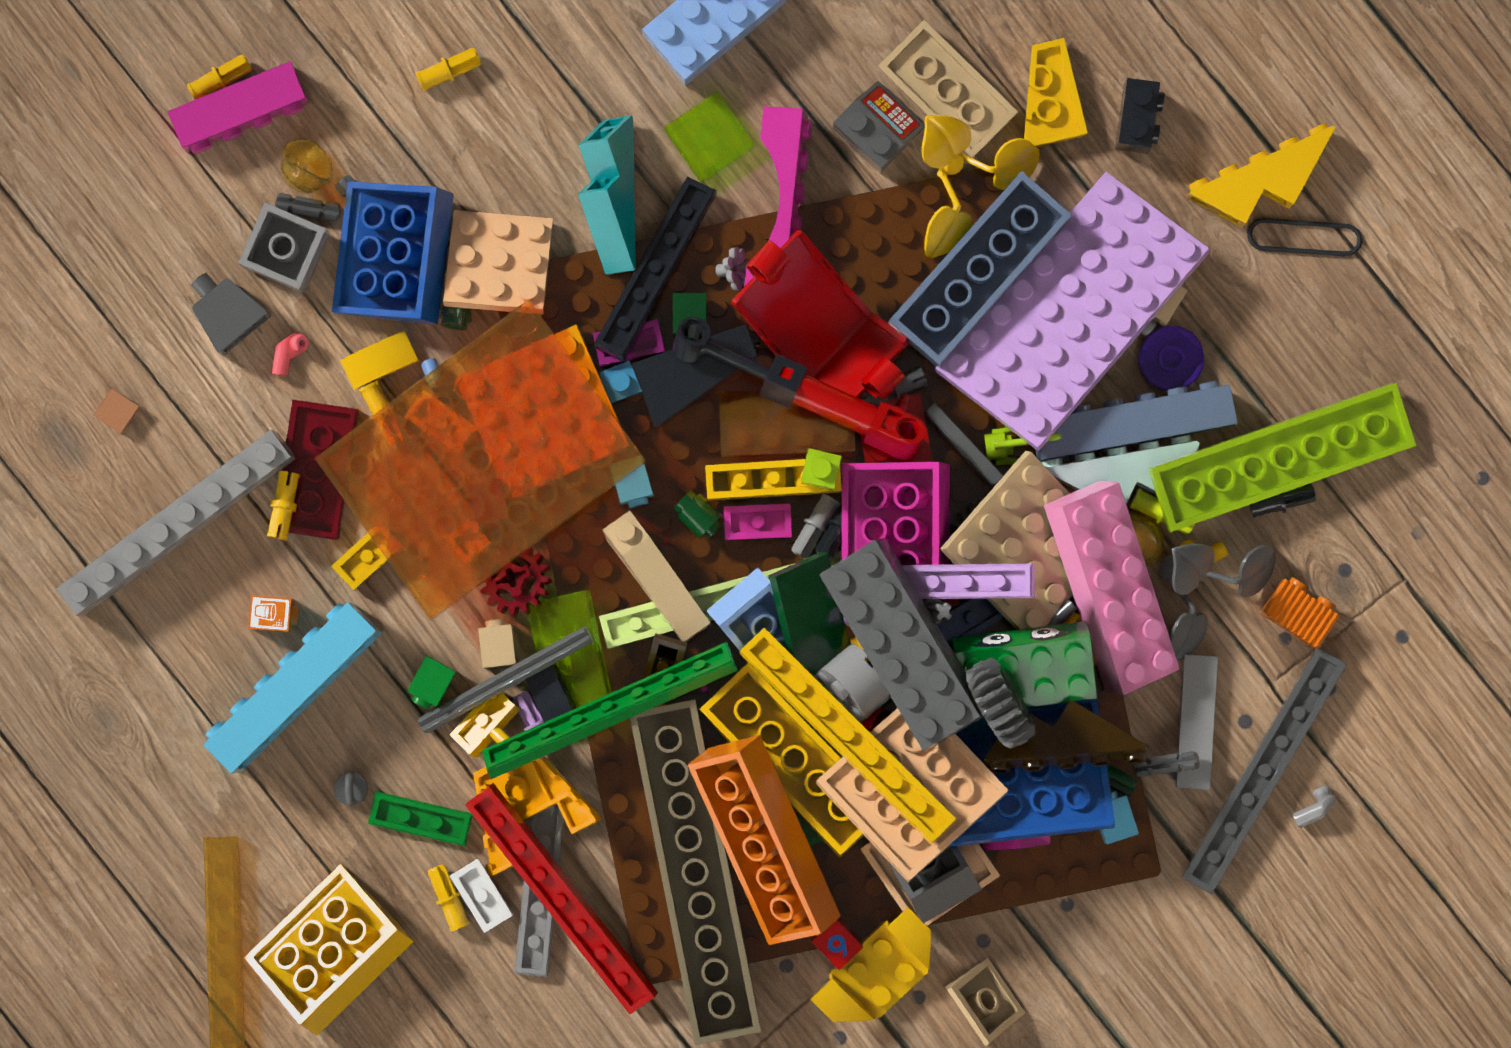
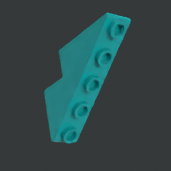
(609, 196)

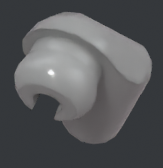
(1318, 810)

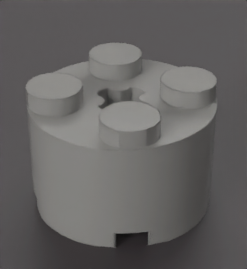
(854, 683)

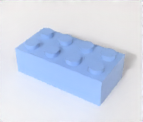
(699, 32)

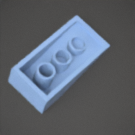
(747, 611)

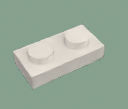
(481, 895)

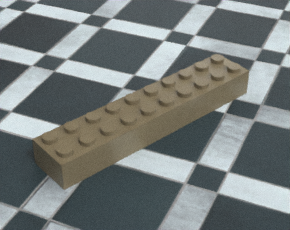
(695, 877)

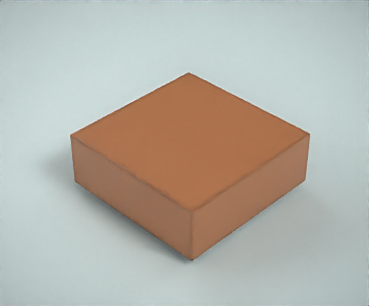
(116, 411)

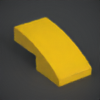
(379, 360)

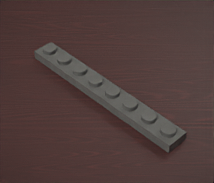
(1264, 770)

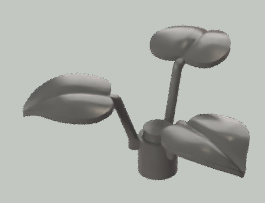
(1186, 569)

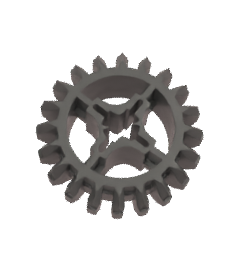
(1000, 703)

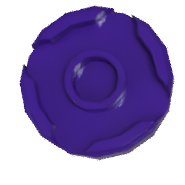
(1171, 358)

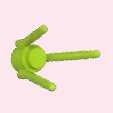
(1000, 445)

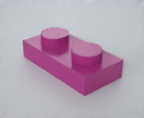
(757, 521)

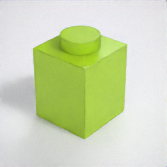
(820, 469)

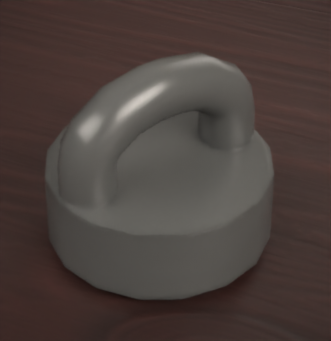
(351, 788)

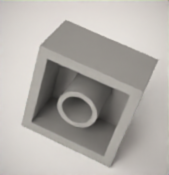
(284, 248)

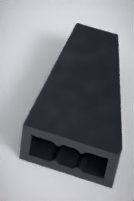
(675, 385)

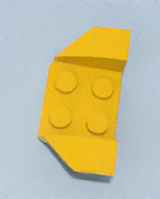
(879, 974)

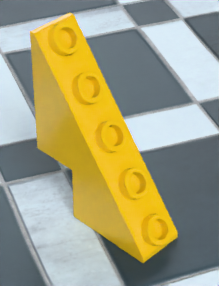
(1272, 175)

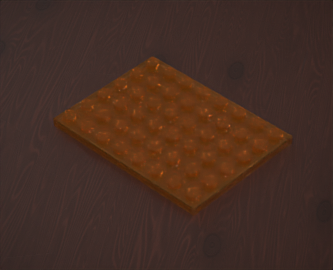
(480, 460)

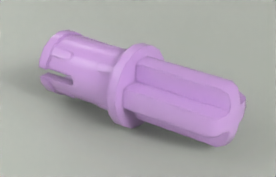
(528, 710)

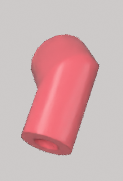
(286, 350)

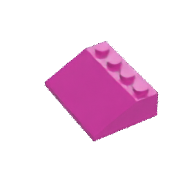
(899, 503)

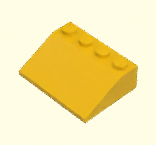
(328, 950)

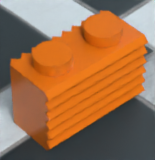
(1300, 613)

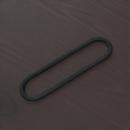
(1304, 223)

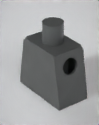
(226, 312)

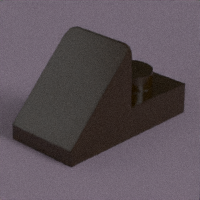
(664, 654)

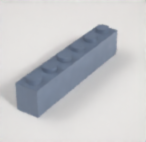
(1143, 420)

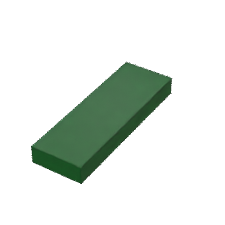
(420, 818)

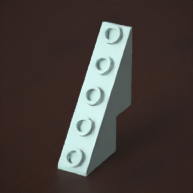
(1120, 465)

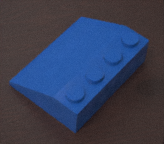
(393, 252)

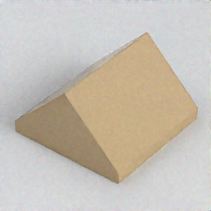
(985, 1001)

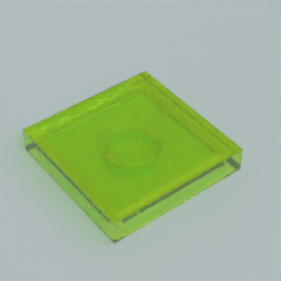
(708, 137)

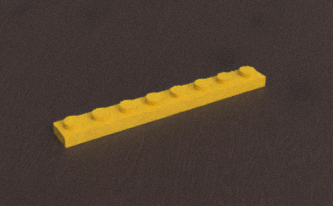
(848, 736)

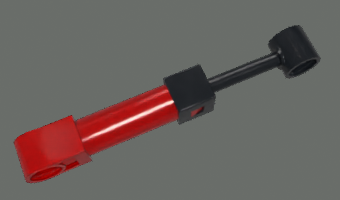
(788, 384)

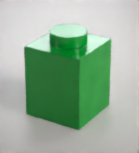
(431, 683)

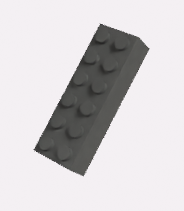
(903, 643)

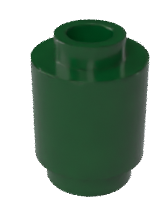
(698, 515)

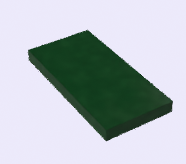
(808, 614)

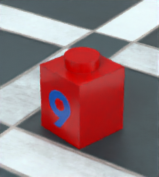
(838, 943)

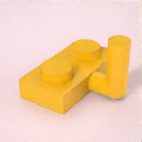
(485, 724)

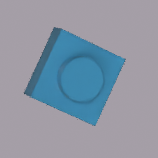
(620, 382)

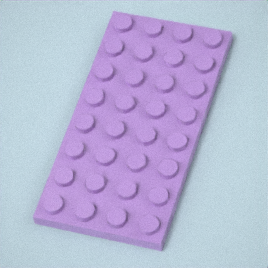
(1073, 311)

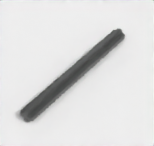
(505, 679)

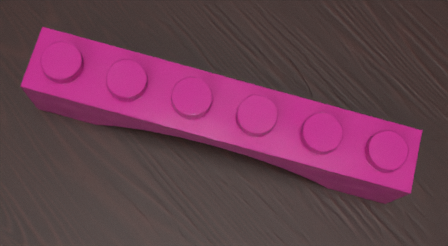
(785, 136)

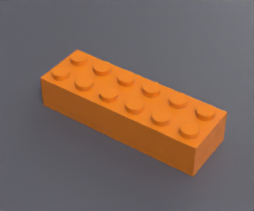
(764, 840)

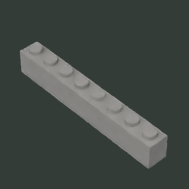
(176, 523)

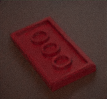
(310, 432)

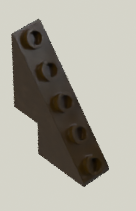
(1074, 739)

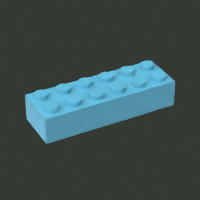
(292, 688)

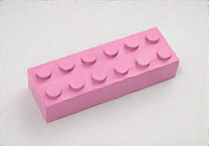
(1112, 587)

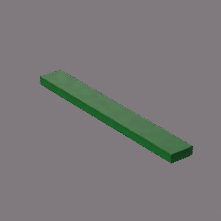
(609, 710)

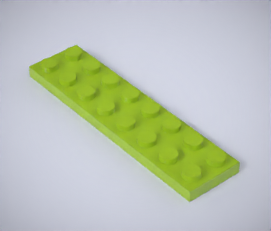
(1282, 457)

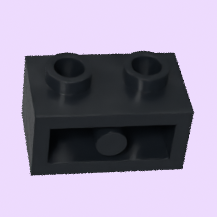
(1138, 114)

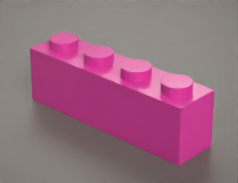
(238, 108)

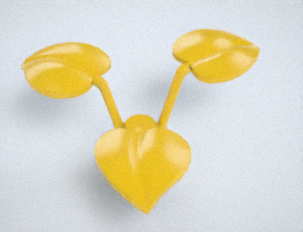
(943, 149)

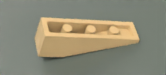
(655, 576)

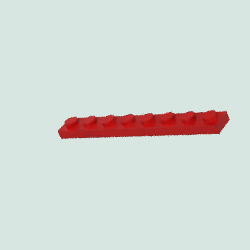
(561, 898)

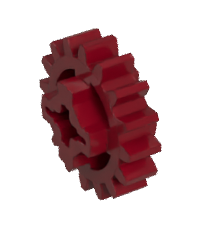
(520, 592)

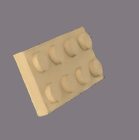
(946, 84)

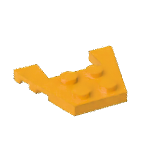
(529, 792)

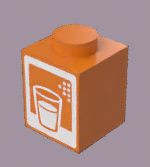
(273, 614)

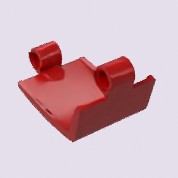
(818, 320)

